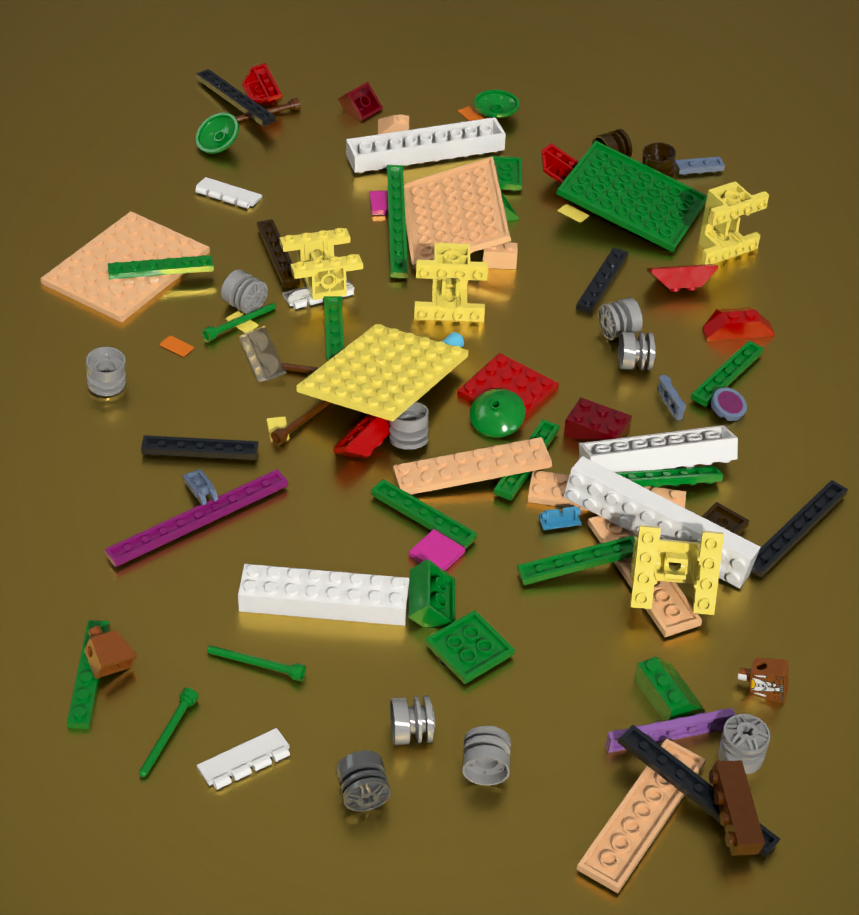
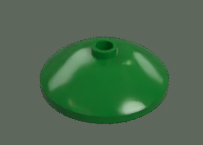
(496, 103)
(217, 133)
(499, 420)

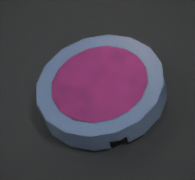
(728, 404)

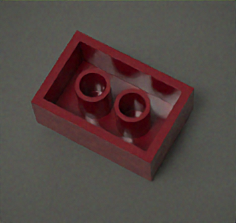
(596, 422)

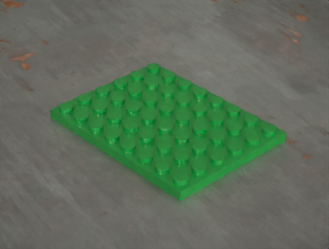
(633, 195)

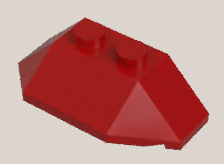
(261, 86)
(557, 163)
(683, 276)
(736, 324)
(363, 437)

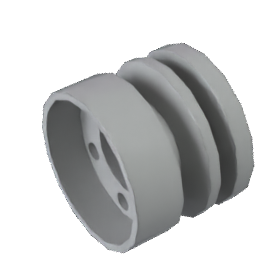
(244, 291)
(620, 317)
(639, 350)
(106, 371)
(410, 428)
(411, 720)
(746, 740)
(486, 755)

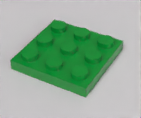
(469, 646)

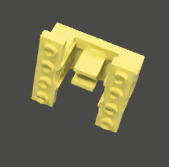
(721, 222)
(319, 268)
(450, 278)
(696, 565)

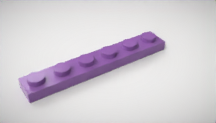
(676, 728)

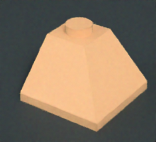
(393, 124)

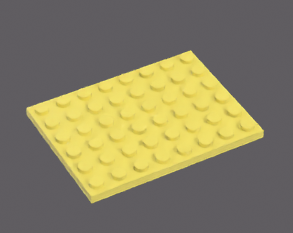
(383, 372)

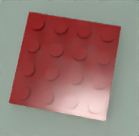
(513, 376)

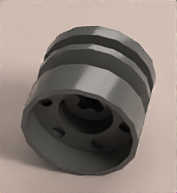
(363, 781)

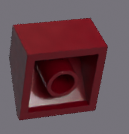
(360, 102)

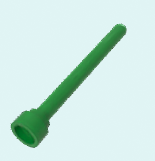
(210, 333)
(296, 671)
(187, 699)

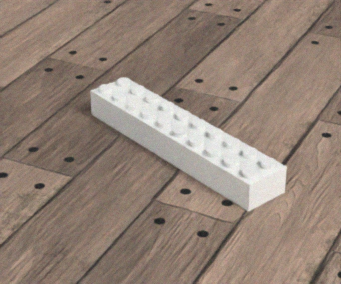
(425, 144)
(634, 505)

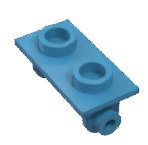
(555, 519)

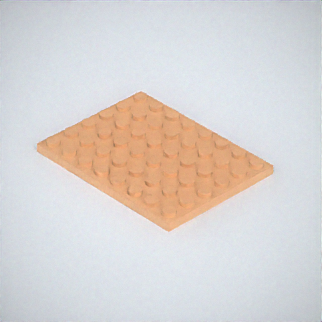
(455, 208)
(132, 238)

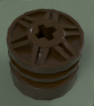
(616, 140)
(660, 157)

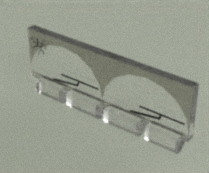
(262, 354)

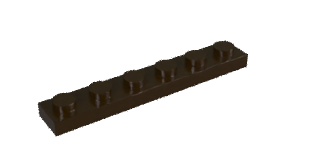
(280, 259)

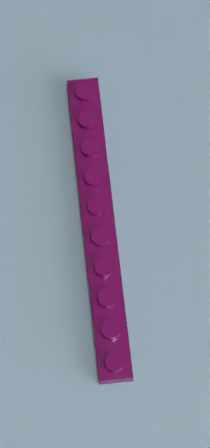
(195, 518)

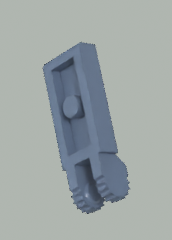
(671, 397)
(200, 486)

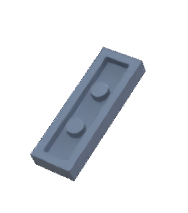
(699, 165)

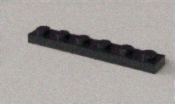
(602, 281)
(200, 447)

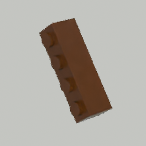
(736, 808)

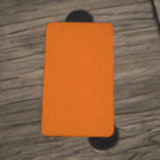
(470, 114)
(176, 346)

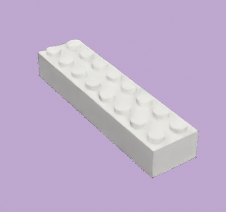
(663, 450)
(323, 594)

